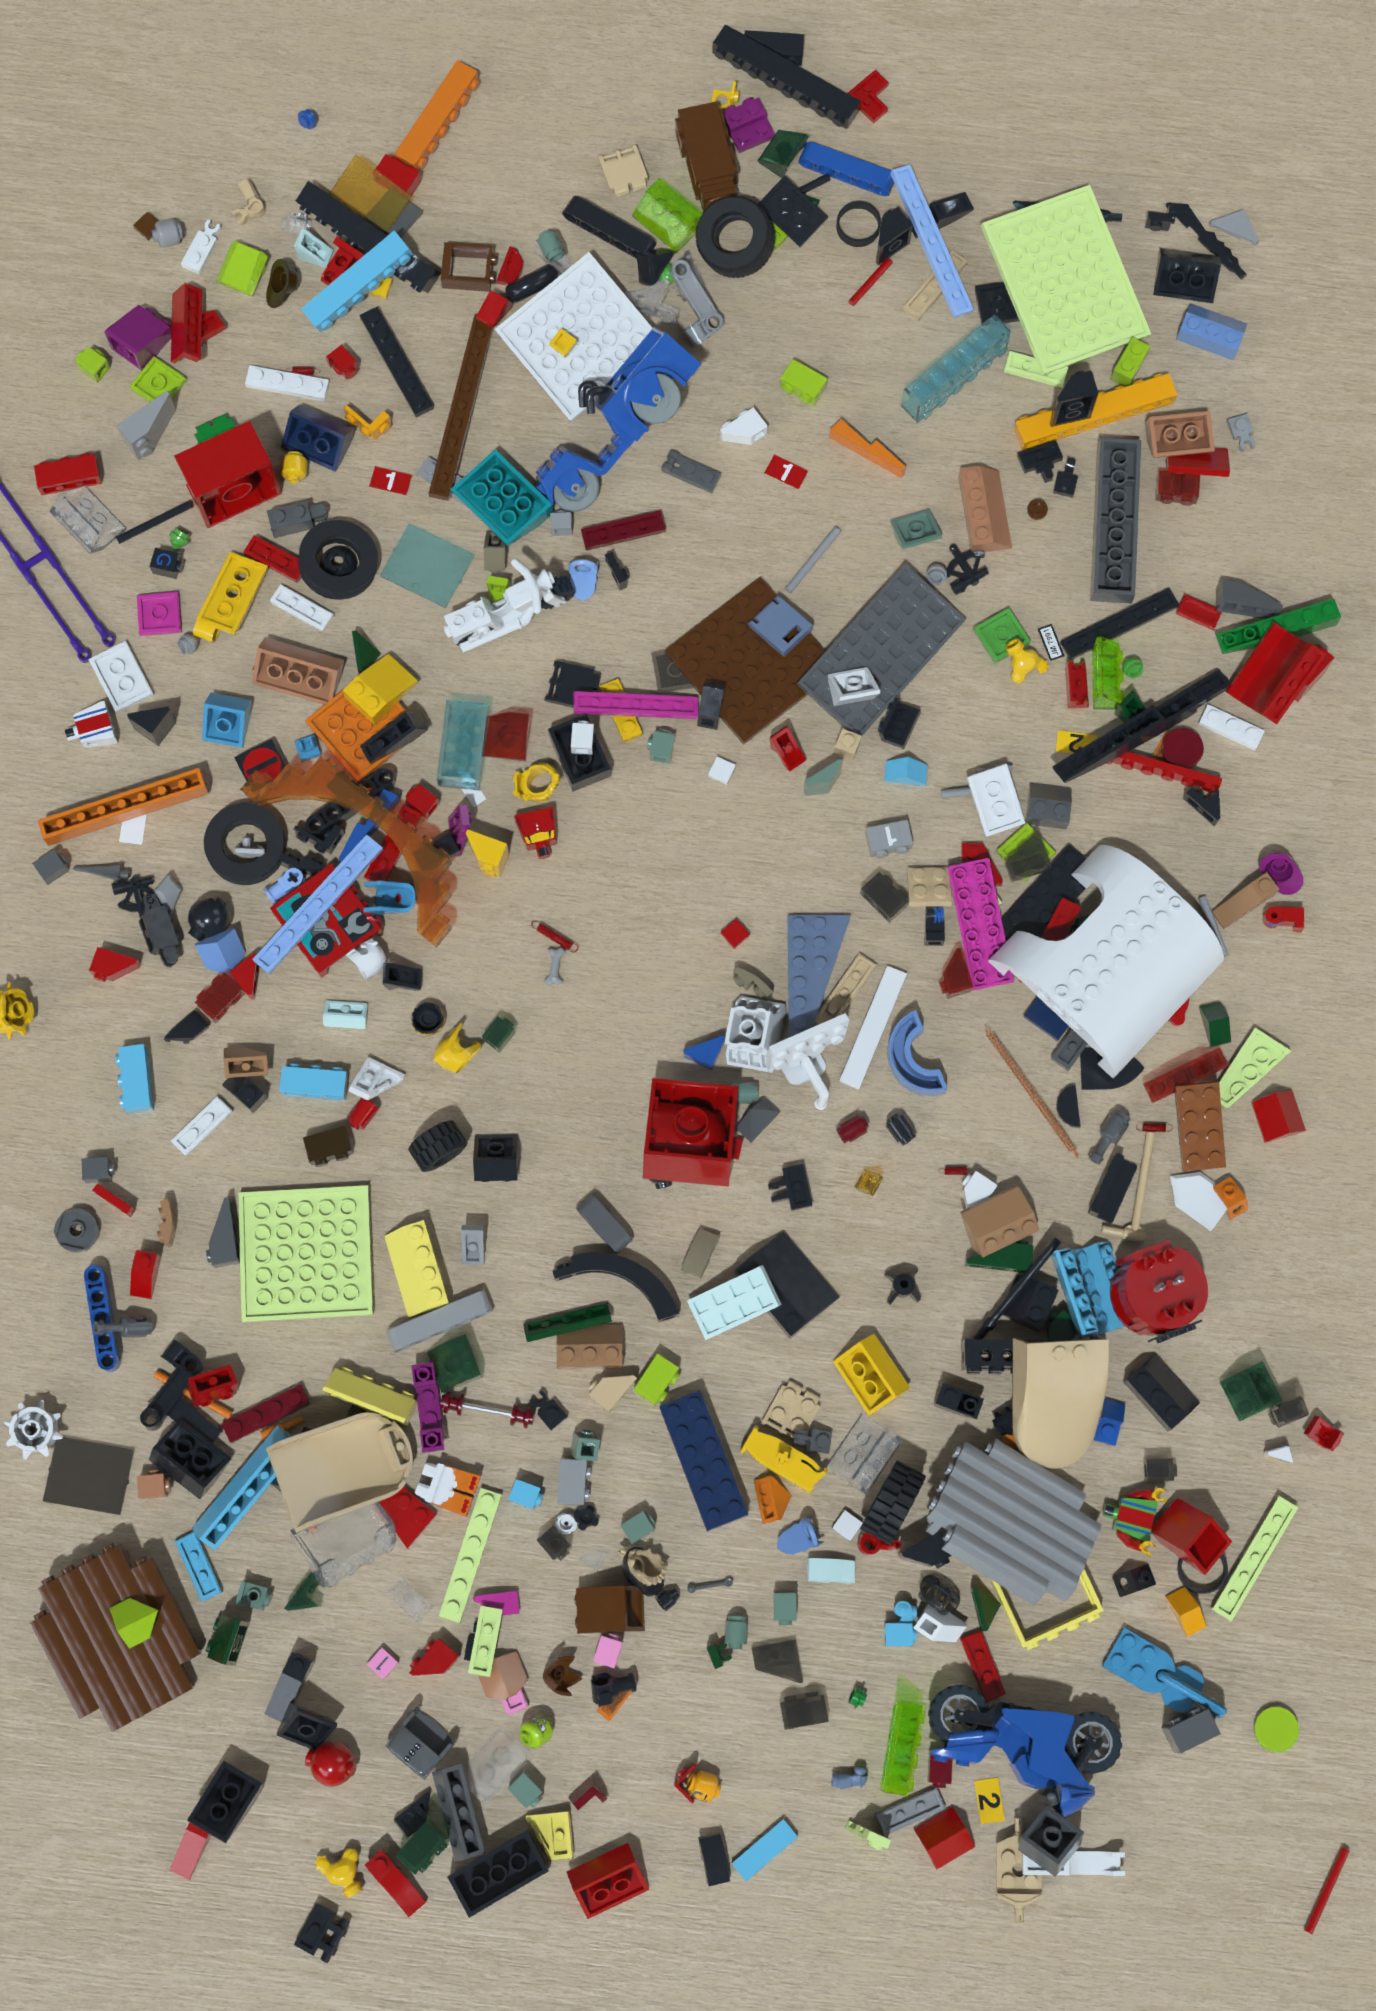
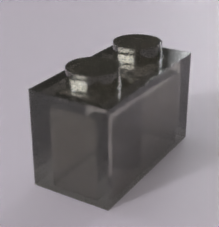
(884, 896)

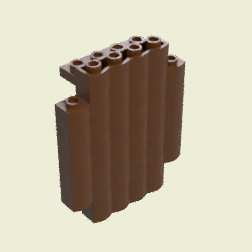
(90, 1653)

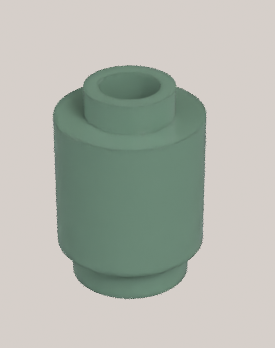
(550, 245)
(746, 1092)
(736, 1632)

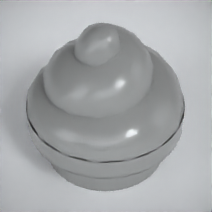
(936, 574)
(187, 643)

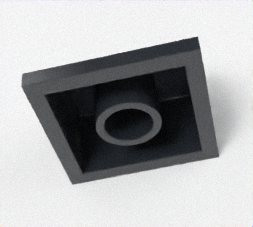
(894, 234)
(495, 1158)
(1032, 1304)
(927, 1552)

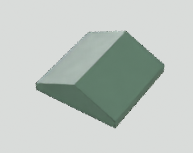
(915, 529)
(823, 780)

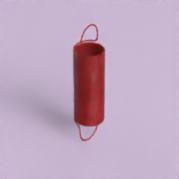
(303, 370)
(1154, 1127)
(955, 1170)

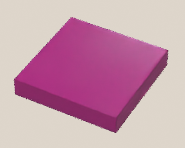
(159, 613)

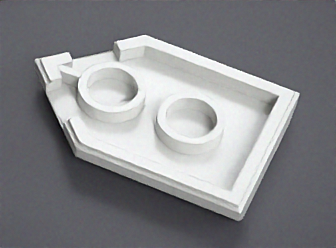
(1197, 1198)

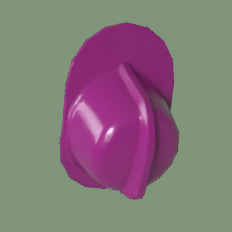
(1282, 871)

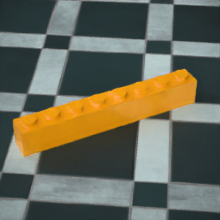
(1108, 408)

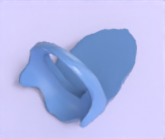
(799, 1537)

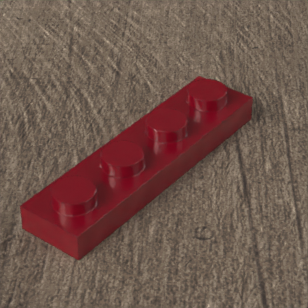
(623, 530)
(265, 1413)

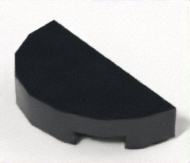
(1068, 1107)

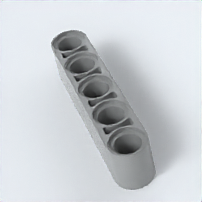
(439, 1321)

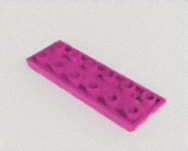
(979, 921)

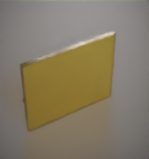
(370, 194)

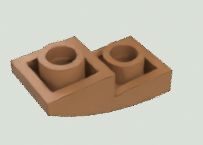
(167, 1229)

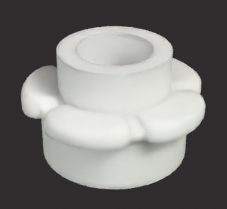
(562, 1518)

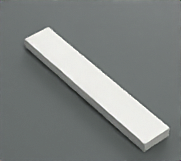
(872, 1027)

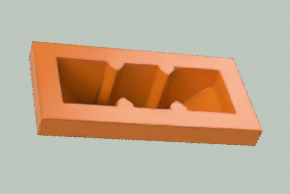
(771, 1499)

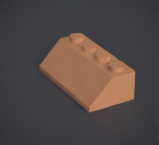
(984, 509)
(297, 671)

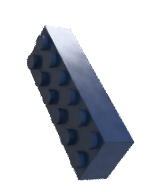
(703, 1461)

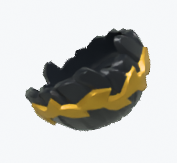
(427, 1019)

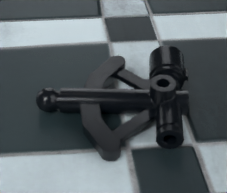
(970, 577)
(134, 886)

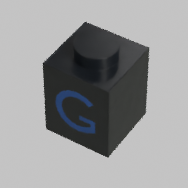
(166, 563)

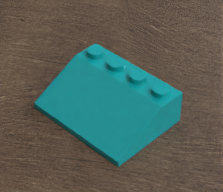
(503, 498)

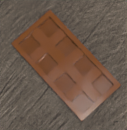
(1200, 1126)

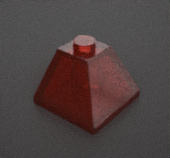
(508, 736)

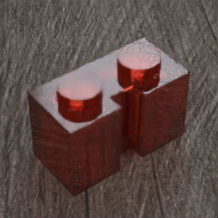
(1177, 488)
(219, 997)

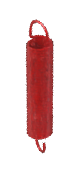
(557, 938)

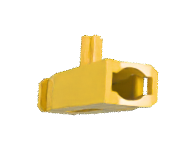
(783, 1460)

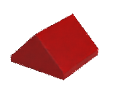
(1278, 1116)
(944, 1837)

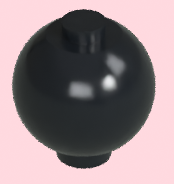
(208, 918)

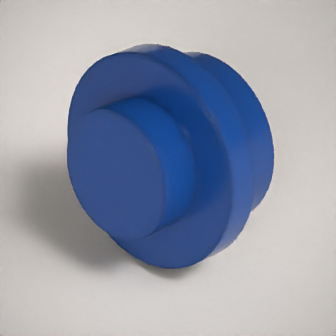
(307, 118)

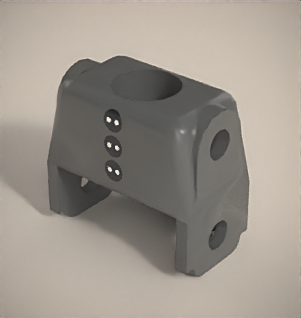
(420, 1743)

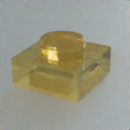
(868, 1182)

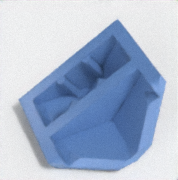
(221, 951)

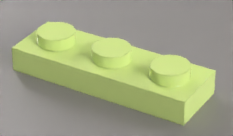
(1027, 367)
(485, 1641)

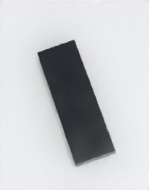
(195, 1420)

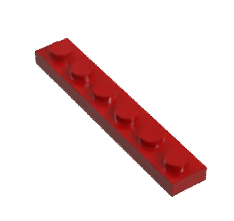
(1168, 771)

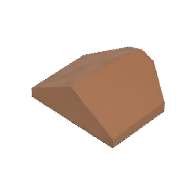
(506, 1677)

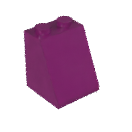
(138, 336)

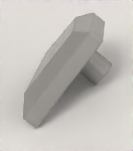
(249, 849)
(168, 893)

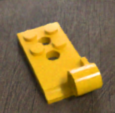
(228, 613)

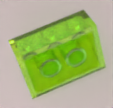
(667, 215)
(1107, 674)

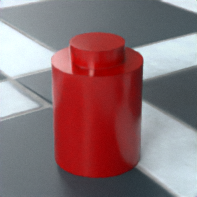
(362, 1114)

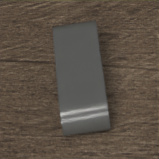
(604, 1224)

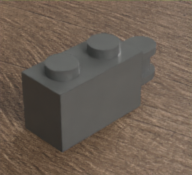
(295, 518)

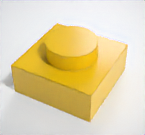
(563, 343)

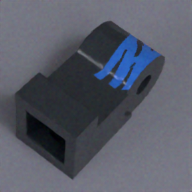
(934, 926)

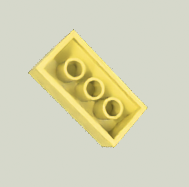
(416, 1269)
(370, 1396)

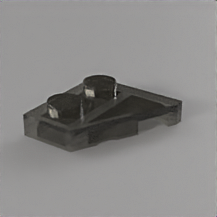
(1028, 859)
(778, 1660)

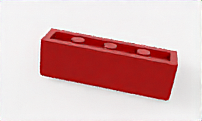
(186, 323)

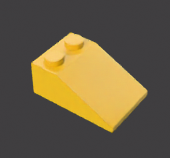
(379, 688)

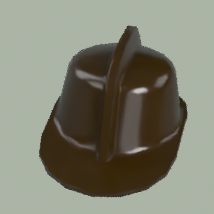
(281, 283)

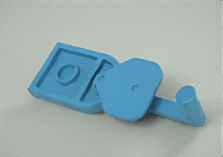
(1140, 1660)

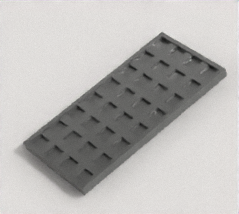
(892, 639)

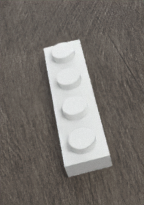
(287, 383)

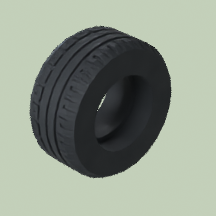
(716, 218)

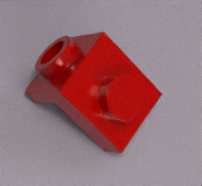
(1323, 1434)

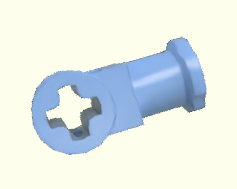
(285, 884)

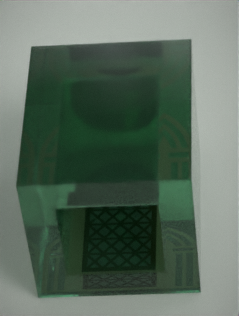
(499, 1033)

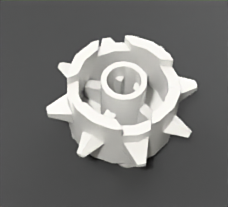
(29, 1417)

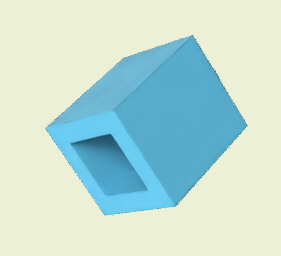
(526, 1495)

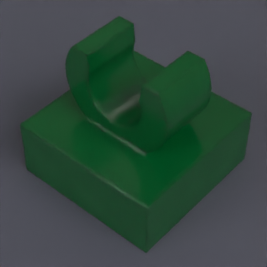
(716, 1657)

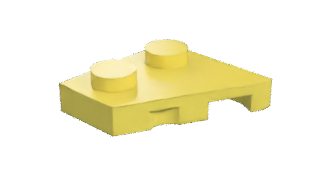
(554, 1833)

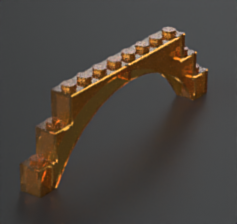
(327, 784)

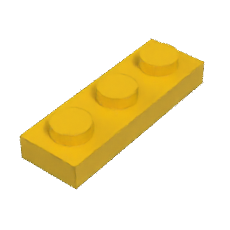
(626, 725)

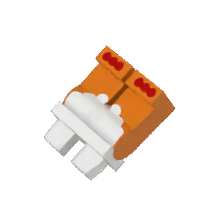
(443, 1483)

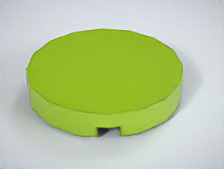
(1276, 1729)

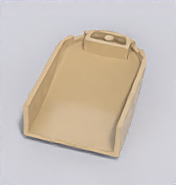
(1058, 1397)
(340, 1467)

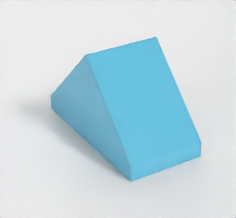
(906, 771)

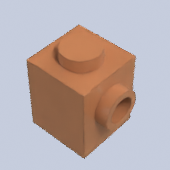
(153, 1485)

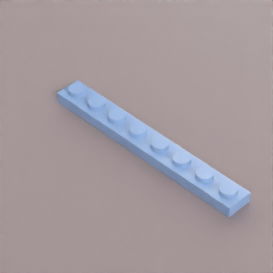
(931, 241)
(317, 904)

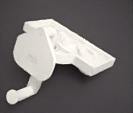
(801, 1057)

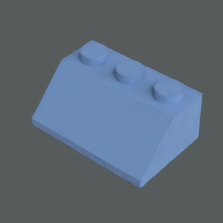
(1211, 331)

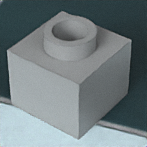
(561, 523)

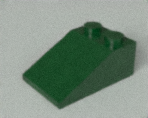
(227, 1640)

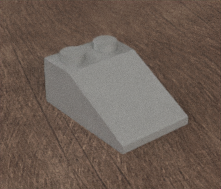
(145, 427)

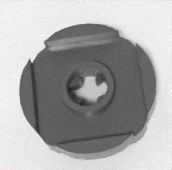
(70, 1220)

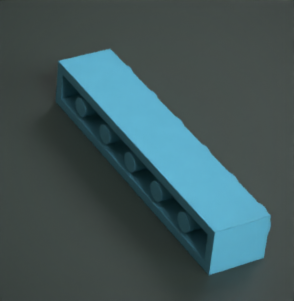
(357, 281)
(239, 1494)

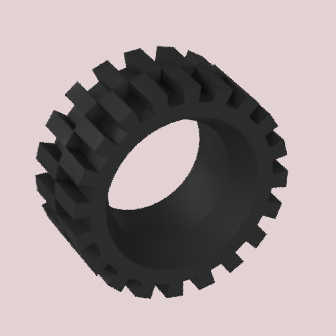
(893, 1502)

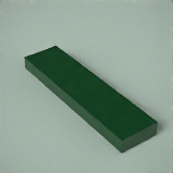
(567, 1322)

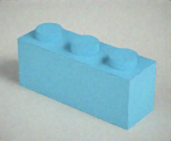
(134, 1078)
(314, 1082)

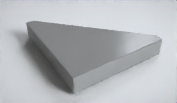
(1236, 225)

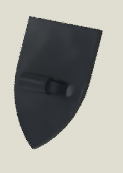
(1095, 1078)

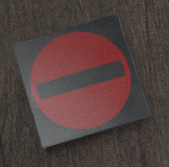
(261, 758)

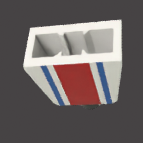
(93, 727)

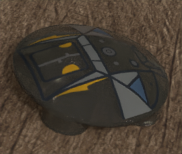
(939, 1593)

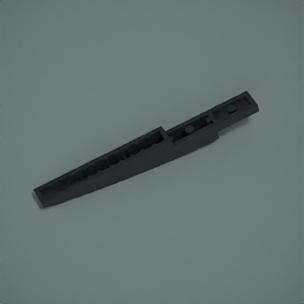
(1141, 728)

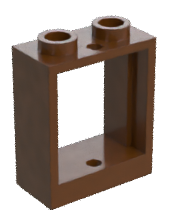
(470, 251)

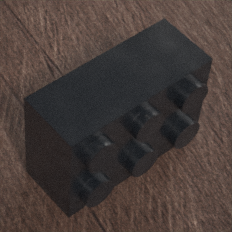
(579, 769)

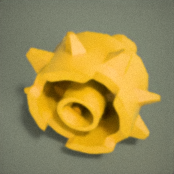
(14, 1011)

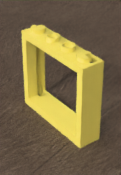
(1052, 1632)

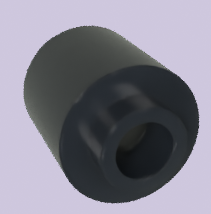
(900, 1129)

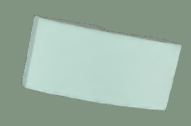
(831, 1570)

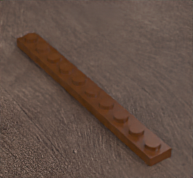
(460, 410)

